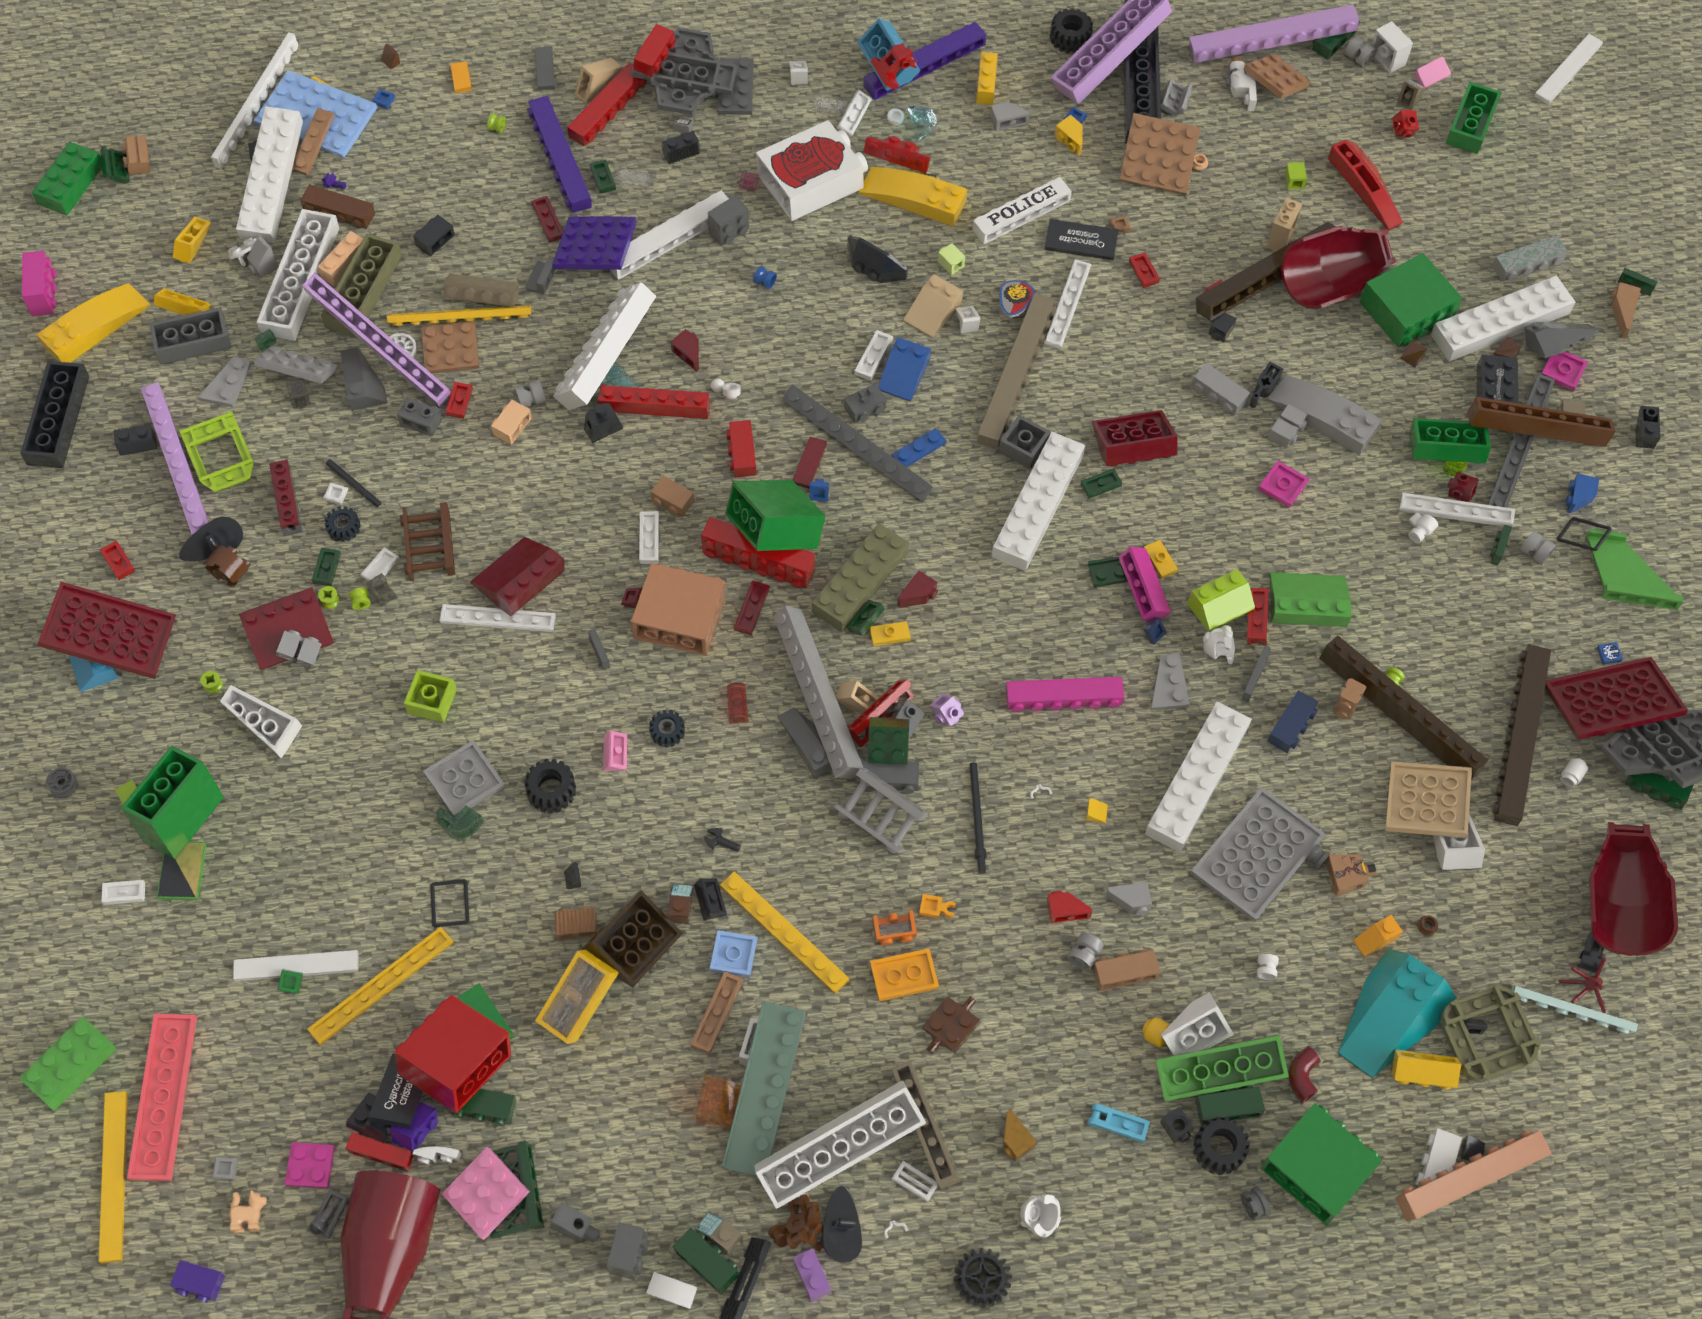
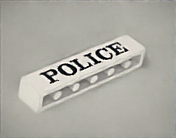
(1021, 210)

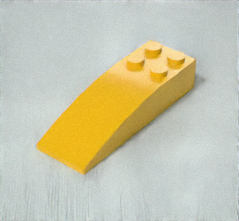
(916, 193)
(91, 322)

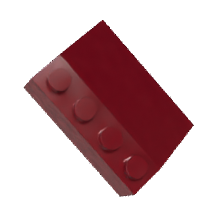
(1135, 438)
(519, 575)
(294, 612)

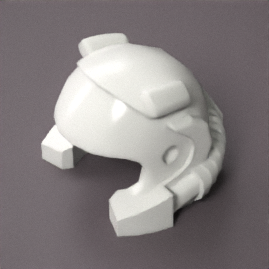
(1220, 643)
(1044, 1207)

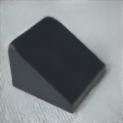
(572, 876)
(1475, 1026)
(1471, 1147)

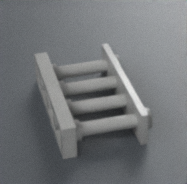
(898, 801)

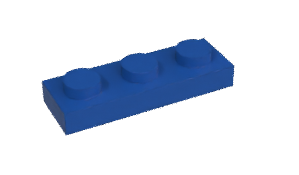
(919, 448)

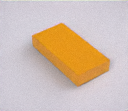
(461, 77)

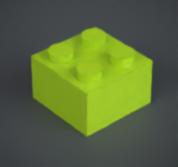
(430, 696)

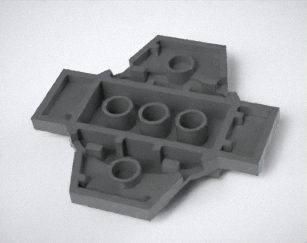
(689, 73)
(1661, 748)

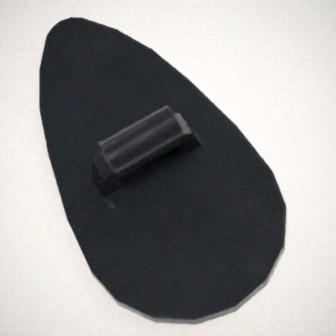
(217, 532)
(841, 1227)

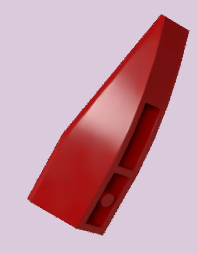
(1365, 181)

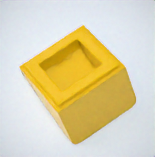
(1096, 811)

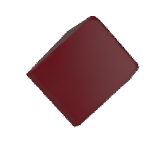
(631, 597)

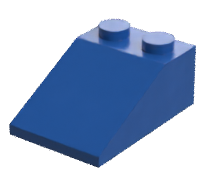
(904, 369)

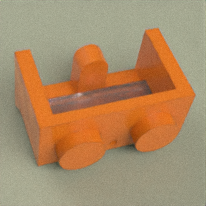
(894, 928)

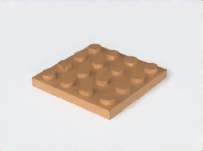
(1159, 154)

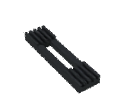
(756, 1251)

